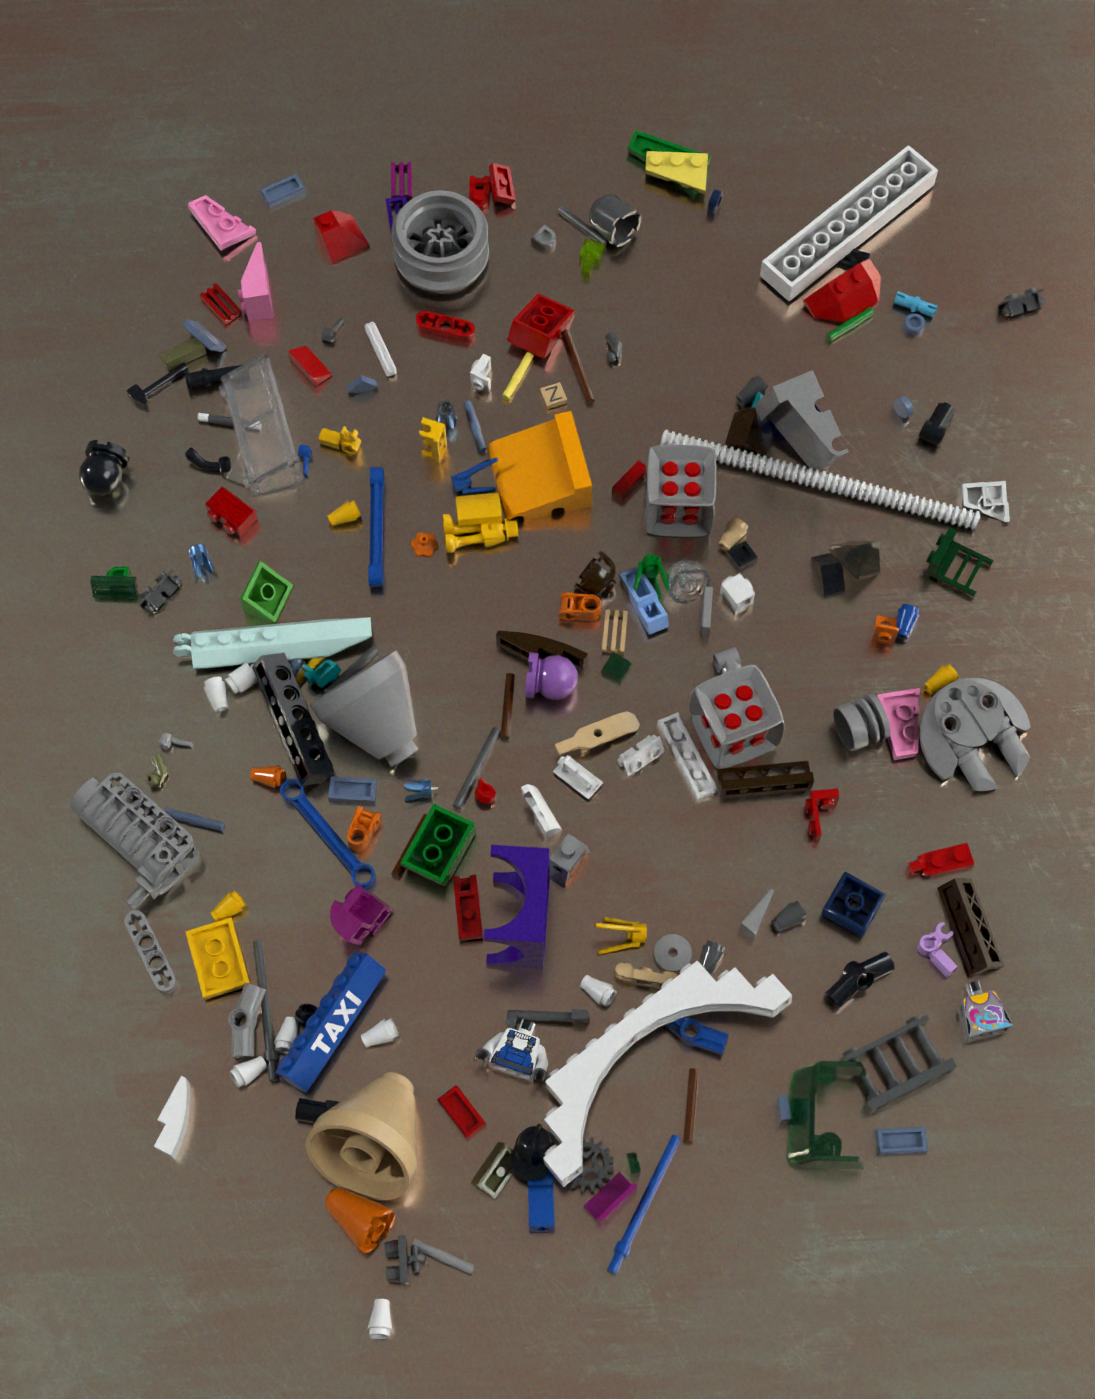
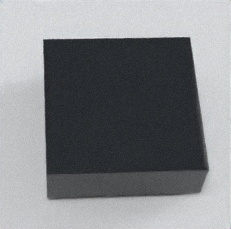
(742, 555)

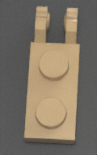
(642, 976)

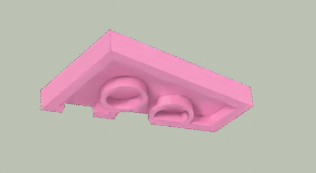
(219, 224)

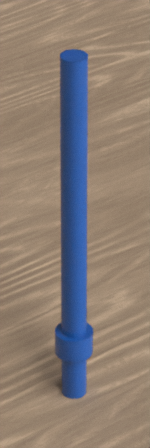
(623, 1247)

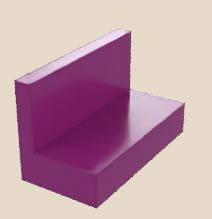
(610, 1198)

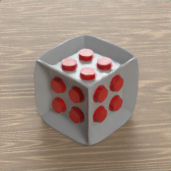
(680, 490)
(736, 716)

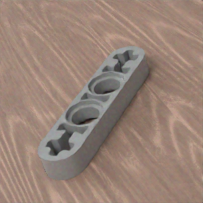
(150, 952)

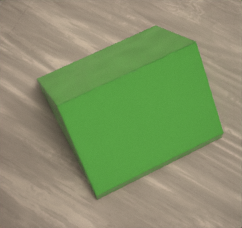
(265, 593)

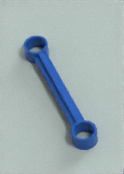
(375, 567)
(327, 833)

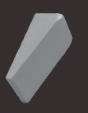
(752, 921)

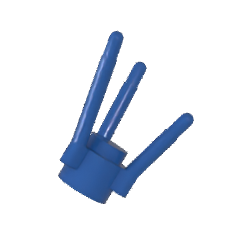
(462, 480)

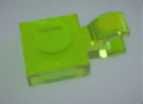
(590, 254)

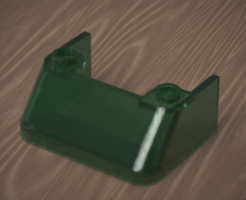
(805, 1147)

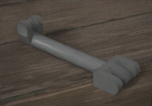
(577, 1017)

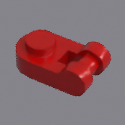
(480, 197)

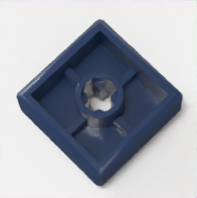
(857, 918)

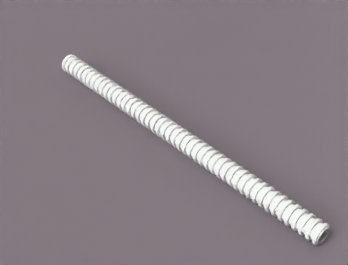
(831, 482)

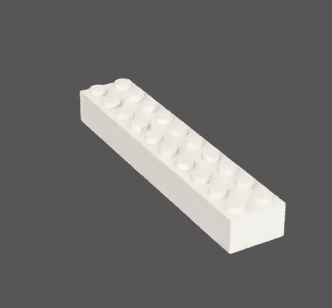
(848, 223)

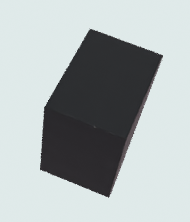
(829, 574)

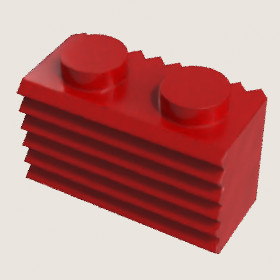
(230, 511)

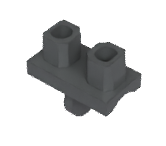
(401, 1272)

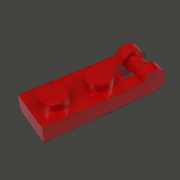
(467, 908)

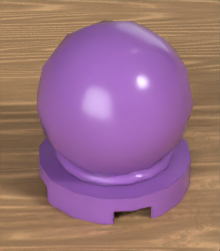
(551, 677)

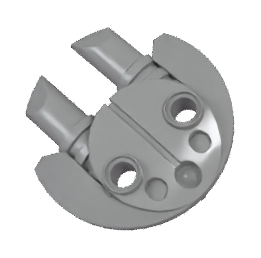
(972, 727)

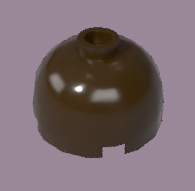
(597, 575)

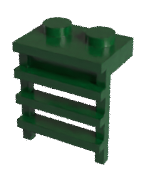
(944, 556)

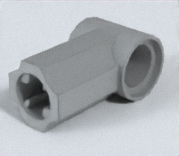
(727, 660)

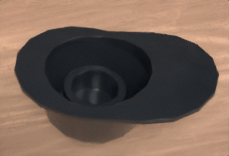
(529, 1153)

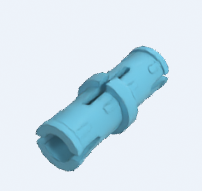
(915, 304)

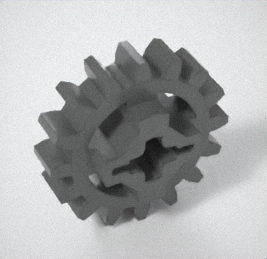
(596, 1170)

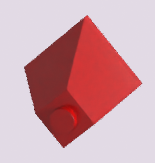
(339, 235)

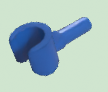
(305, 451)

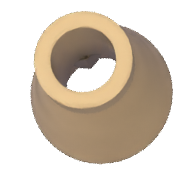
(733, 533)

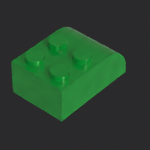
(439, 845)

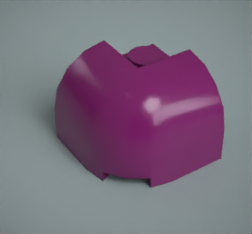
(358, 915)

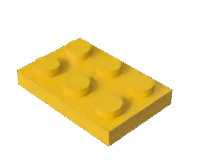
(217, 958)

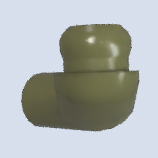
(160, 772)

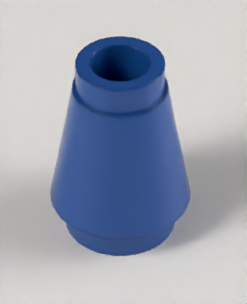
(906, 619)

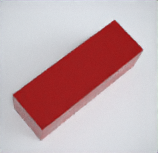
(629, 481)

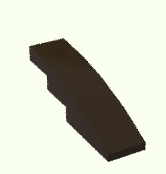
(524, 643)

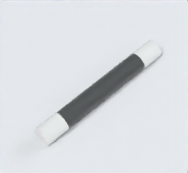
(216, 419)

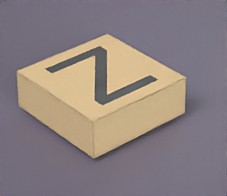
(553, 395)

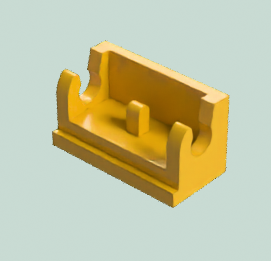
(434, 437)

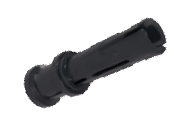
(206, 376)

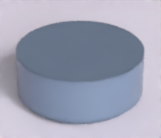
(914, 324)
(903, 406)

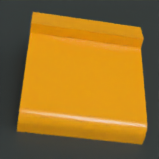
(541, 470)

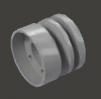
(861, 722)

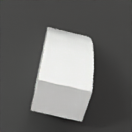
(174, 1119)

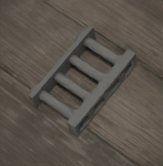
(918, 1077)

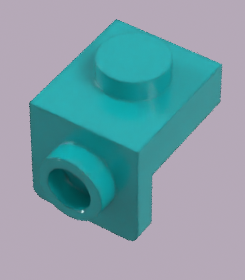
(323, 674)

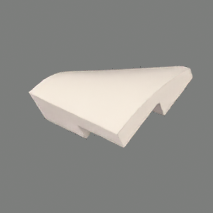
(987, 498)
(542, 813)

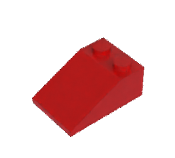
(539, 325)

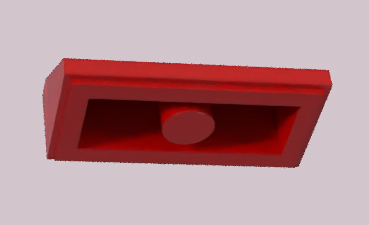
(309, 365)

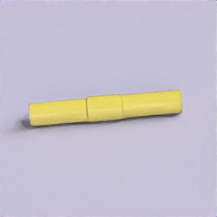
(517, 376)

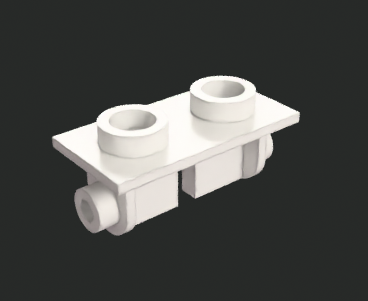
(649, 749)
(577, 776)

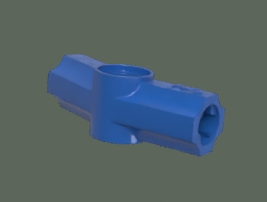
(706, 1037)

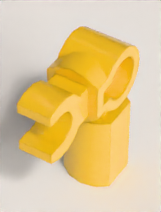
(346, 440)

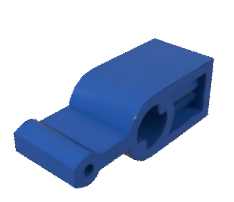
(541, 1204)

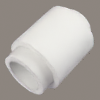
(241, 679)

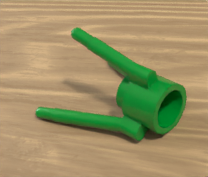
(651, 566)

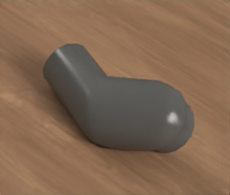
(616, 345)

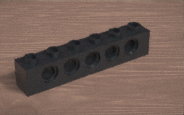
(293, 719)

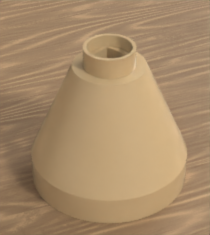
(369, 1139)

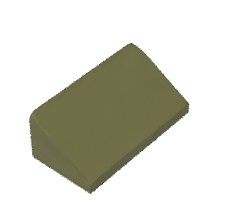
(182, 353)
(495, 1171)

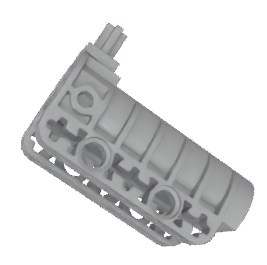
(133, 835)

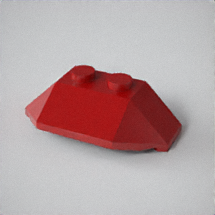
(846, 294)

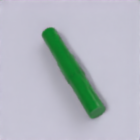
(849, 324)

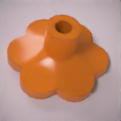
(424, 544)

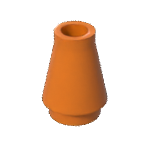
(271, 776)

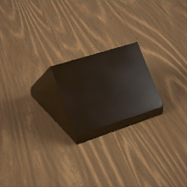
(750, 433)

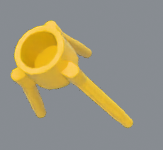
(634, 931)

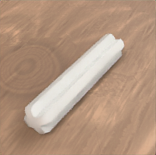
(380, 349)

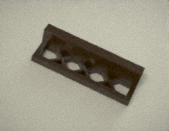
(765, 783)
(968, 926)

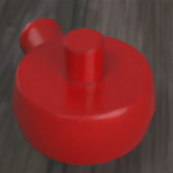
(485, 792)

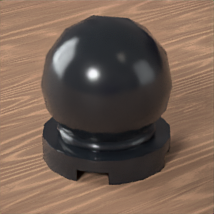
(102, 469)

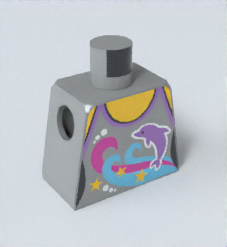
(982, 1014)

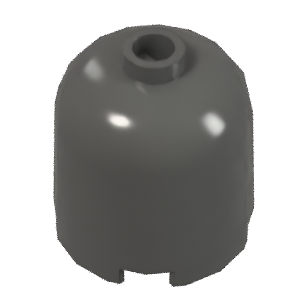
(614, 219)

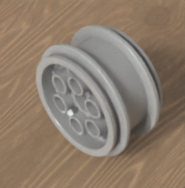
(419, 221)

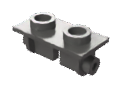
(1030, 299)
(165, 584)

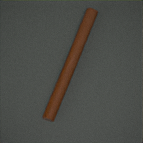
(577, 367)

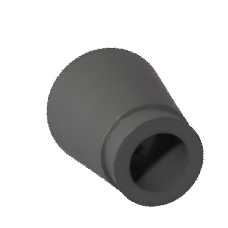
(749, 392)
(789, 916)
(711, 956)

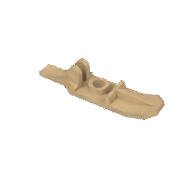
(609, 728)

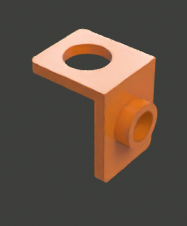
(884, 632)

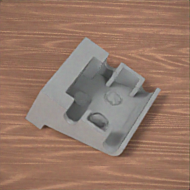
(794, 414)

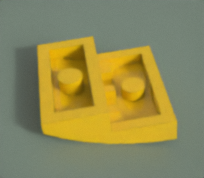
(478, 509)

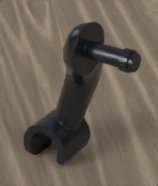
(223, 465)

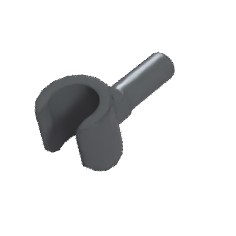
(329, 334)

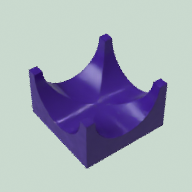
(528, 929)

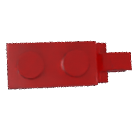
(942, 861)

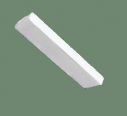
(687, 756)

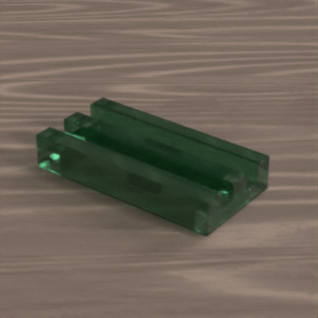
(113, 583)

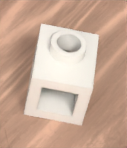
(737, 592)

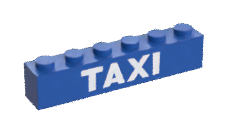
(330, 1021)

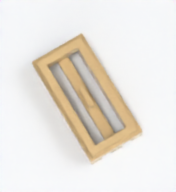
(616, 614)

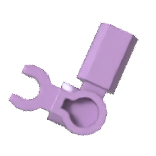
(929, 946)

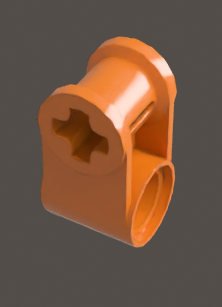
(577, 609)
(363, 825)

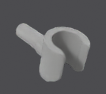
(167, 739)

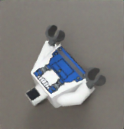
(516, 1053)

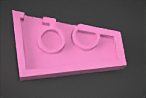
(902, 715)

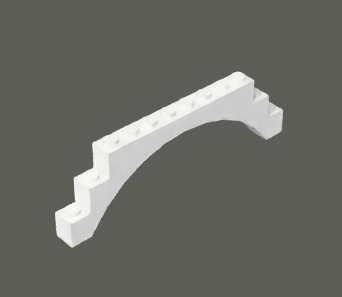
(684, 996)

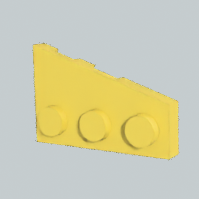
(679, 167)

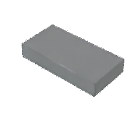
(706, 611)

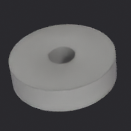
(672, 943)

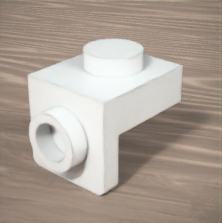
(478, 373)

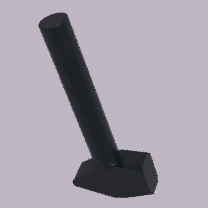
(139, 396)

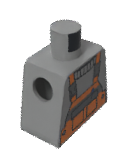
(569, 858)

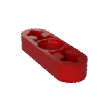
(450, 333)

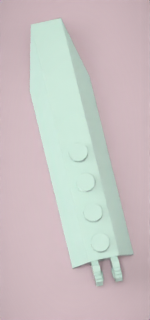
(294, 639)

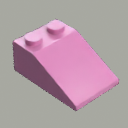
(255, 290)

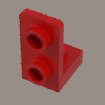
(819, 798)

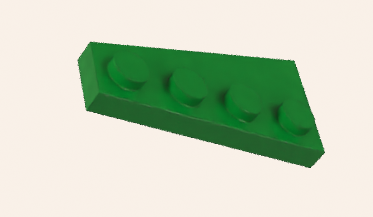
(643, 142)

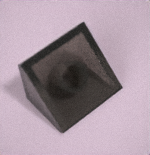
(858, 557)

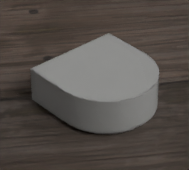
(544, 238)

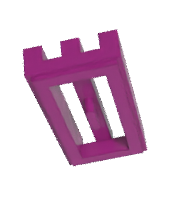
(401, 167)

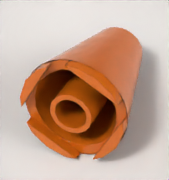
(360, 1217)

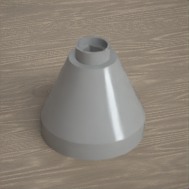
(373, 709)

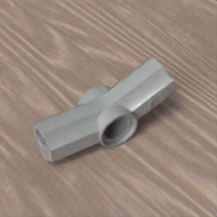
(244, 1035)

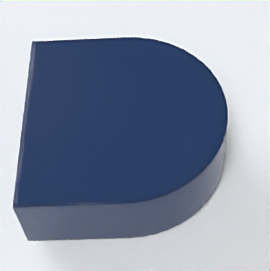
(714, 202)

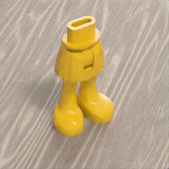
(489, 535)

